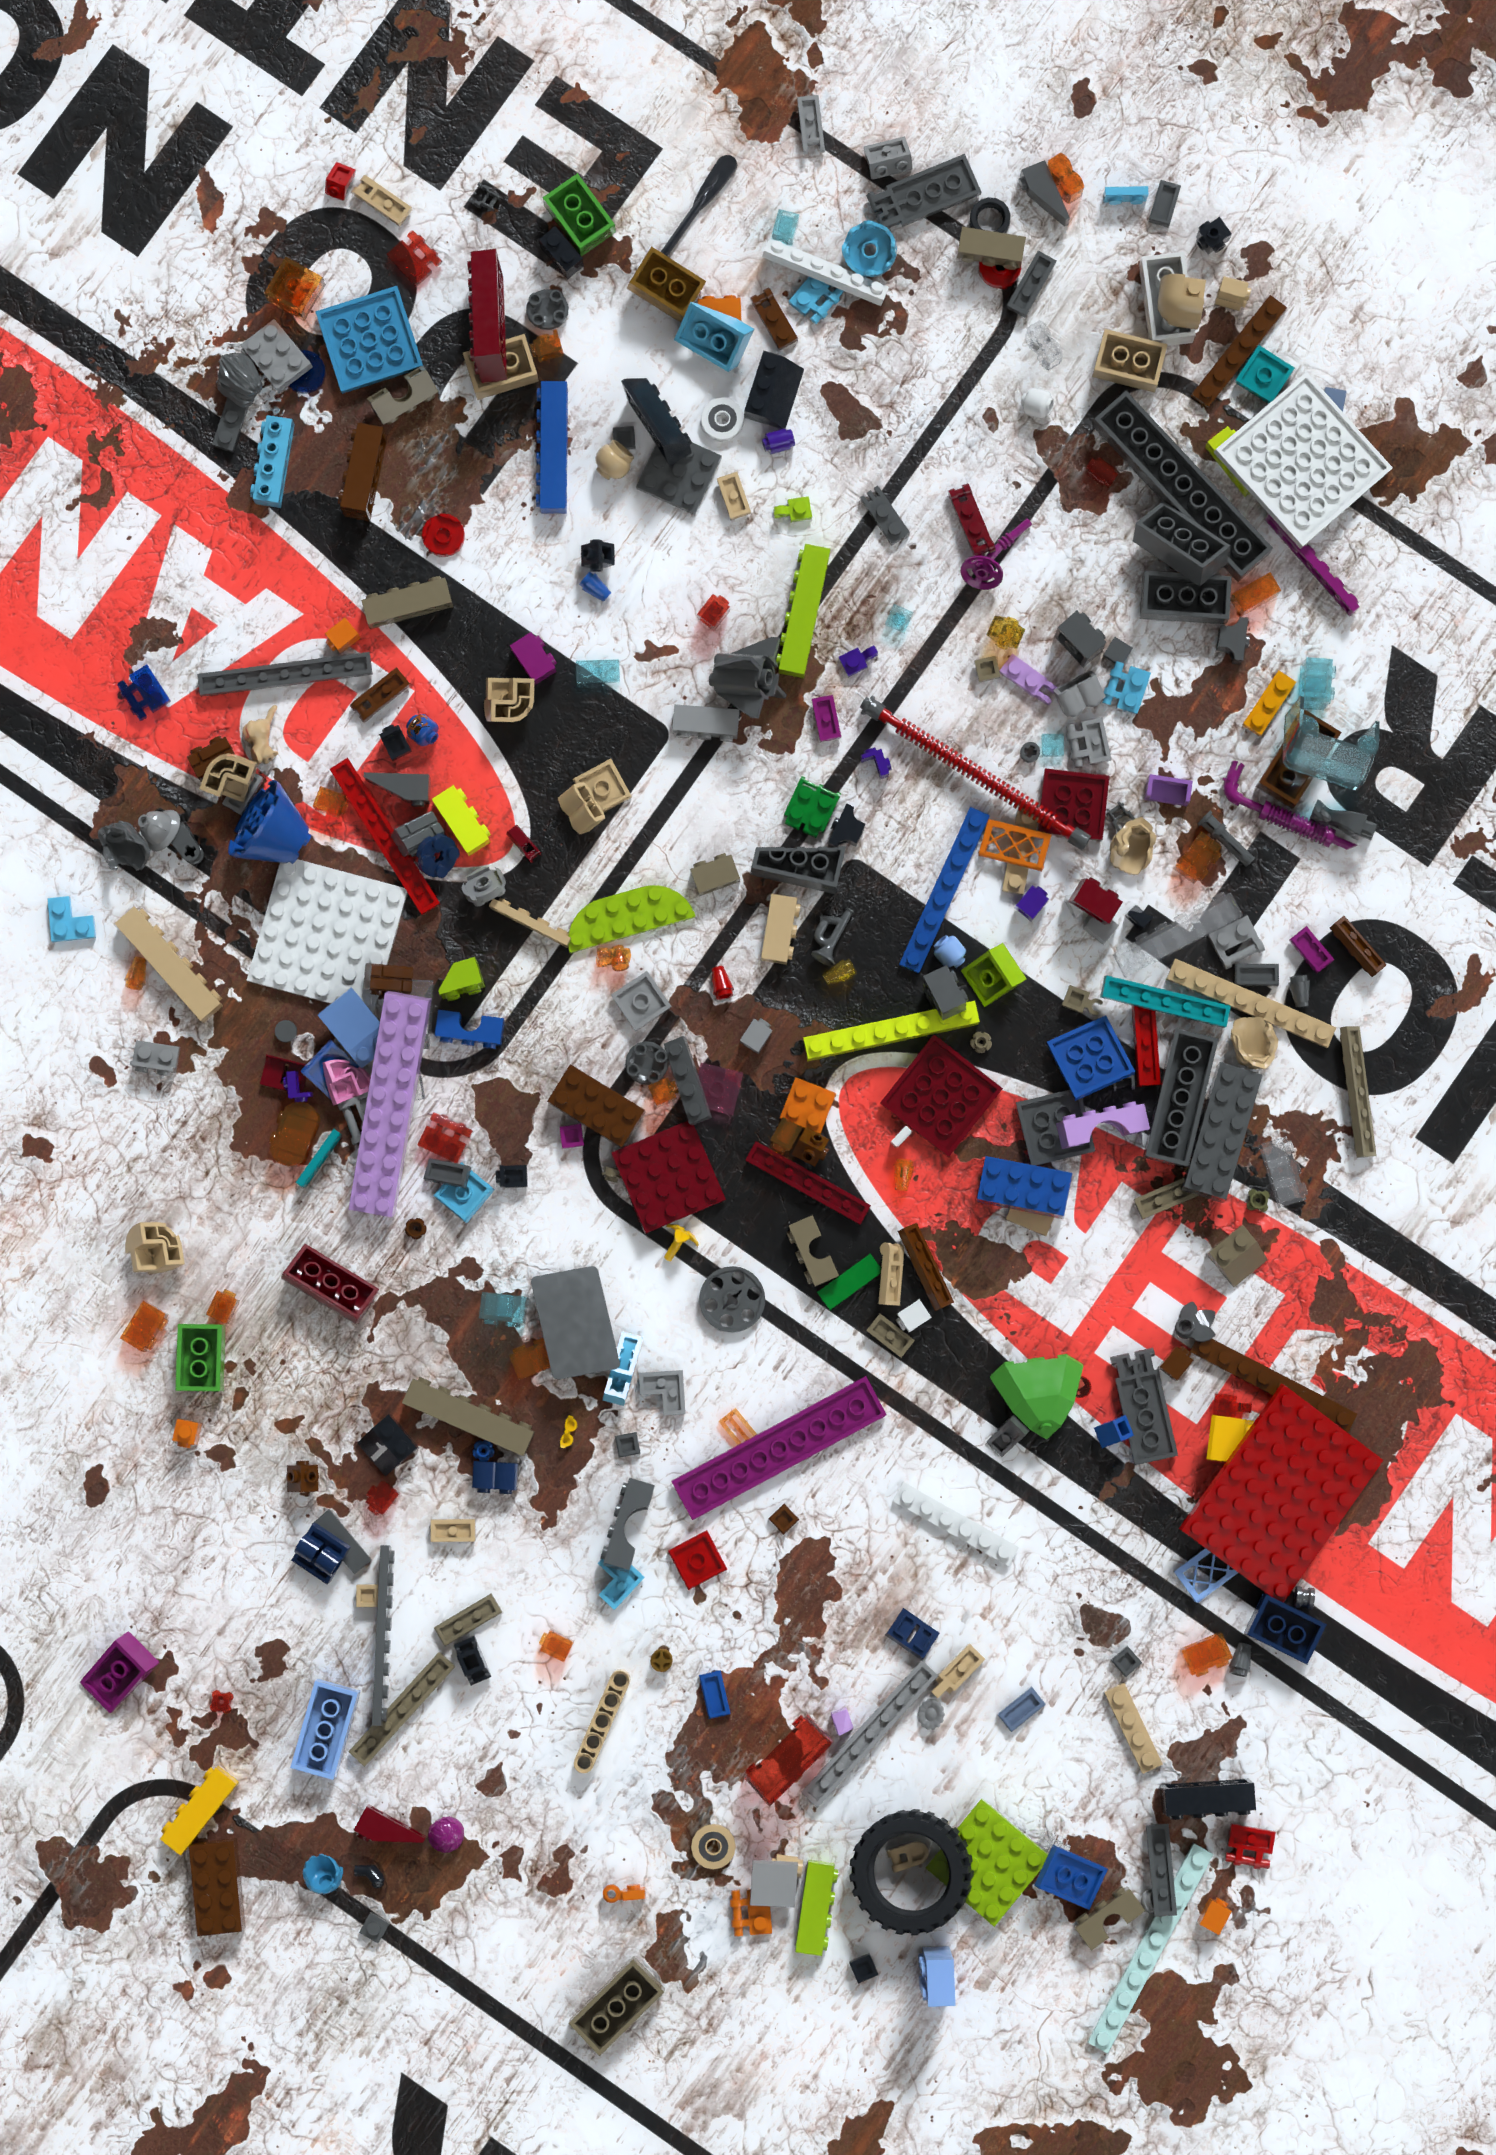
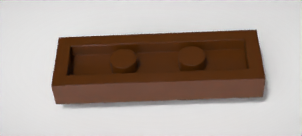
(1357, 946)

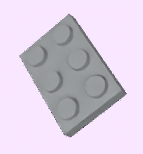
(276, 355)

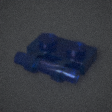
(148, 687)

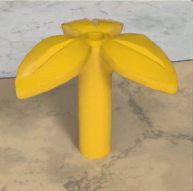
(680, 1237)

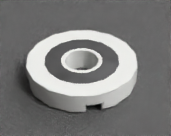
(713, 410)

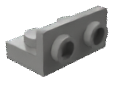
(888, 157)
(155, 1057)

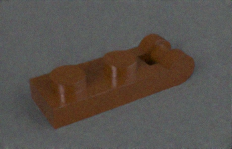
(774, 319)
(380, 694)

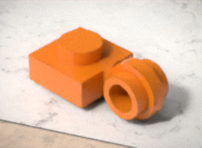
(632, 1892)

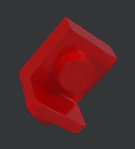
(339, 180)

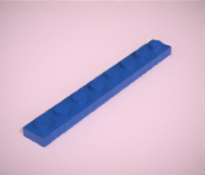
(944, 890)

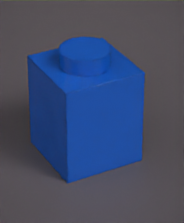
(1113, 1431)

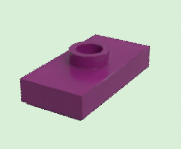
(1311, 949)

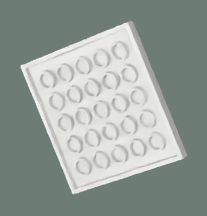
(1303, 460)
(324, 931)

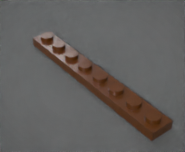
(1269, 1380)

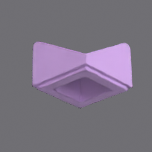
(842, 1721)

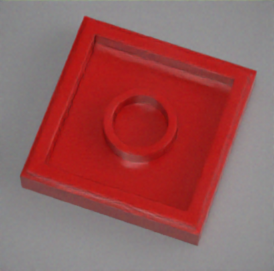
(697, 1560)

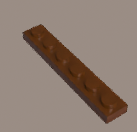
(1238, 351)

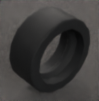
(991, 203)

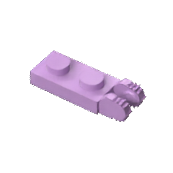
(1027, 678)

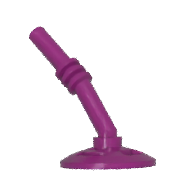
(984, 567)

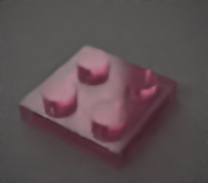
(720, 1087)

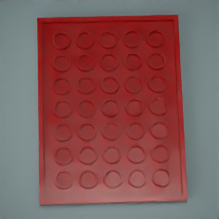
(1281, 1494)

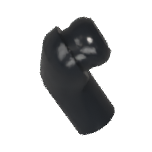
(372, 1872)

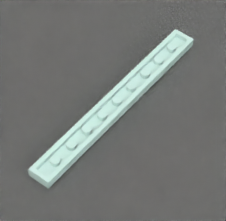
(1148, 1952)

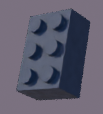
(1285, 1628)

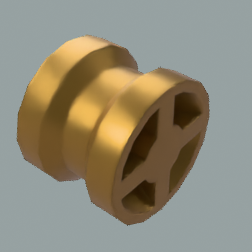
(659, 1662)

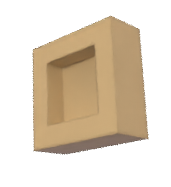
(367, 1595)

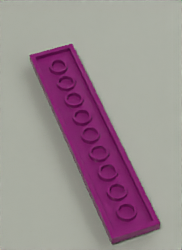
(778, 1448)

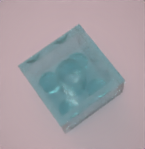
(1316, 682)
(503, 1308)

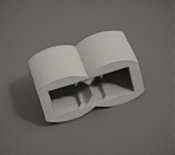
(1079, 694)

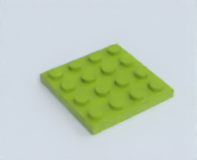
(1001, 1862)

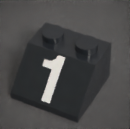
(388, 1444)

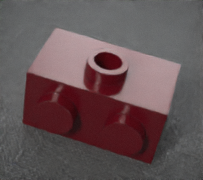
(1095, 900)

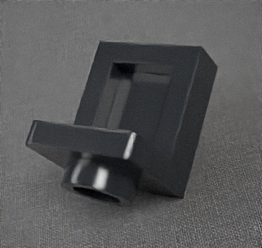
(394, 742)
(512, 1176)

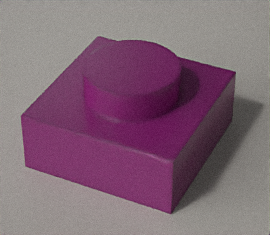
(571, 1136)

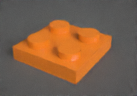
(808, 1105)

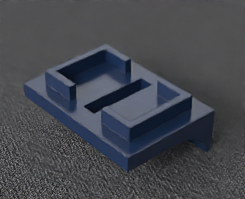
(902, 1629)

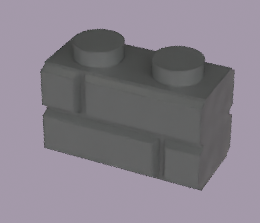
(414, 832)

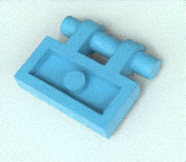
(809, 294)
(1133, 688)

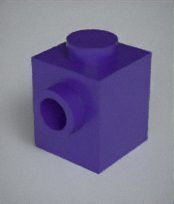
(1032, 902)

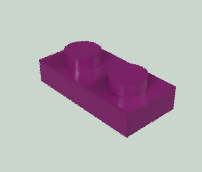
(826, 718)

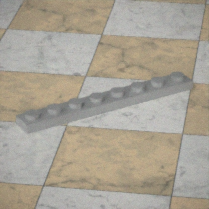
(869, 1733)

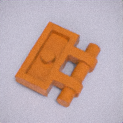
(759, 1916)

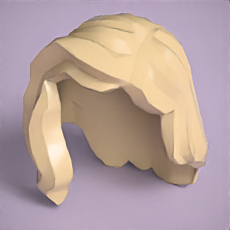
(1133, 846)
(1254, 1042)

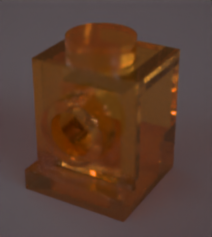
(547, 347)

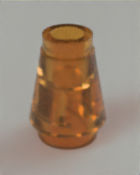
(136, 975)

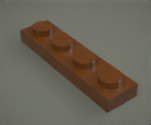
(925, 1266)

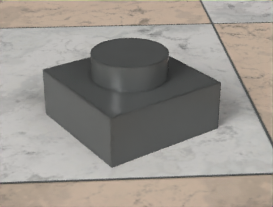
(374, 1927)

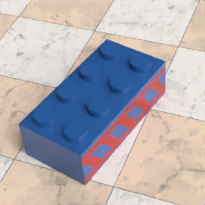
(1024, 1187)

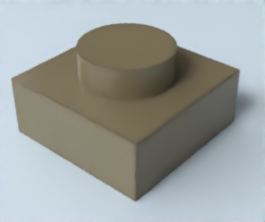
(987, 669)

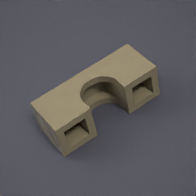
(419, 389)
(802, 1234)
(1091, 1925)

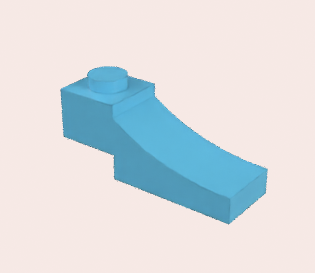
(620, 1378)

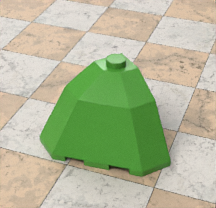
(1040, 1390)

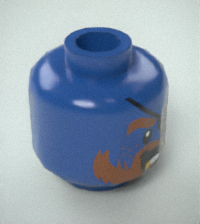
(422, 730)

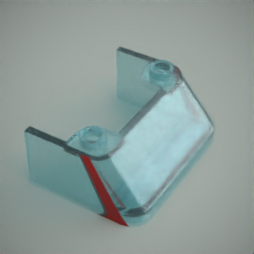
(1325, 756)

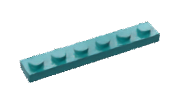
(1165, 1001)

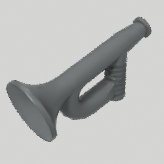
(825, 954)

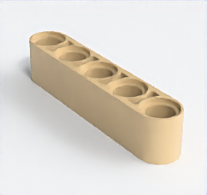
(596, 1730)

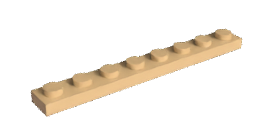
(1251, 1003)

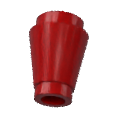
(721, 983)

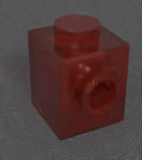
(714, 611)
(381, 1498)

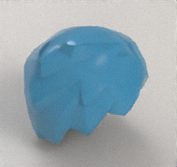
(322, 1874)

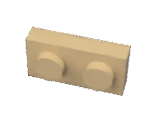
(733, 496)
(453, 1530)

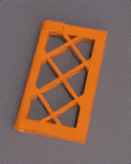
(1017, 829)

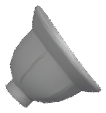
(159, 828)

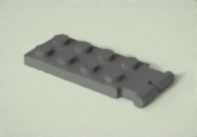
(925, 193)
(1144, 1406)

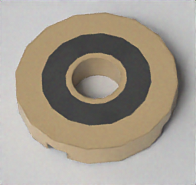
(710, 1859)

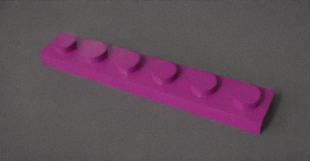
(1319, 570)

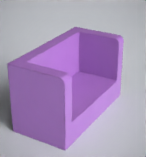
(1168, 790)

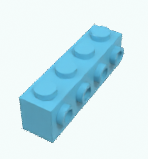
(273, 461)

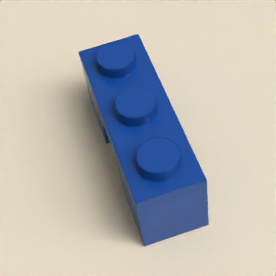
(488, 1033)

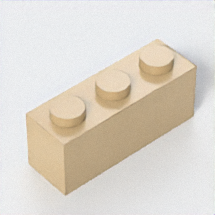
(780, 929)

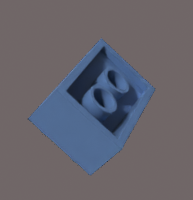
(353, 1026)

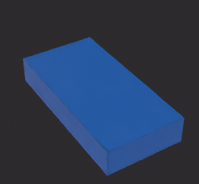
(714, 1694)

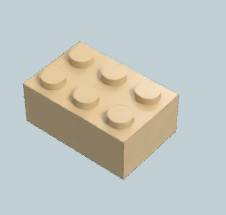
(1129, 360)
(520, 369)

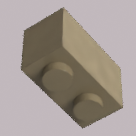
(714, 874)

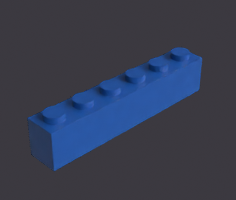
(553, 447)

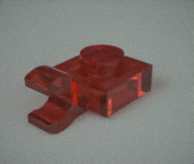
(1227, 1406)

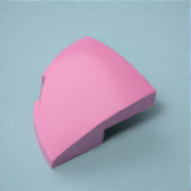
(345, 1080)

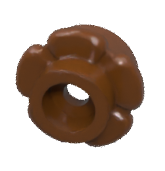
(411, 1223)

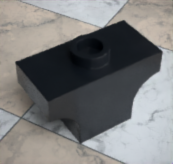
(846, 828)
(472, 1660)

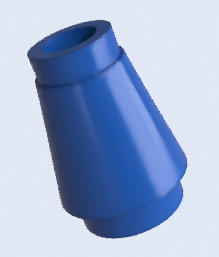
(594, 586)

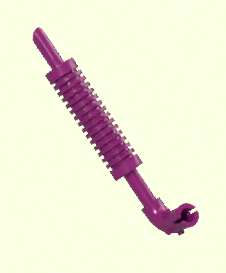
(1281, 816)

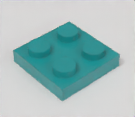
(1264, 374)

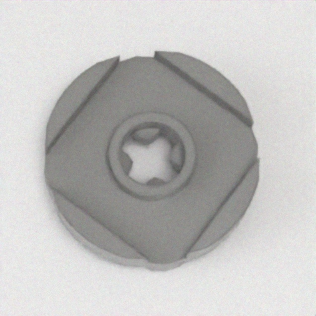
(494, 885)

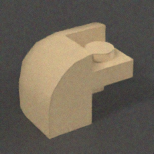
(1181, 300)
(508, 699)
(229, 776)
(154, 1248)

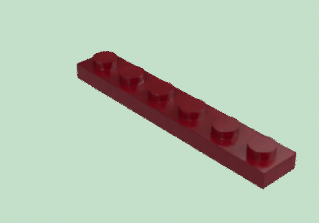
(808, 1182)

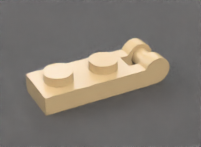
(382, 200)
(891, 1273)

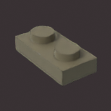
(890, 1335)

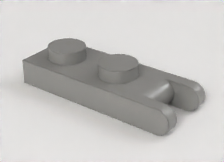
(810, 122)

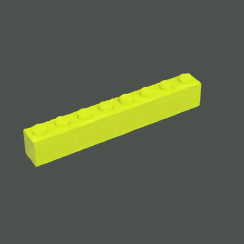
(886, 1032)

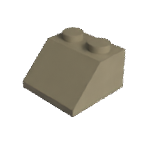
(1237, 1255)

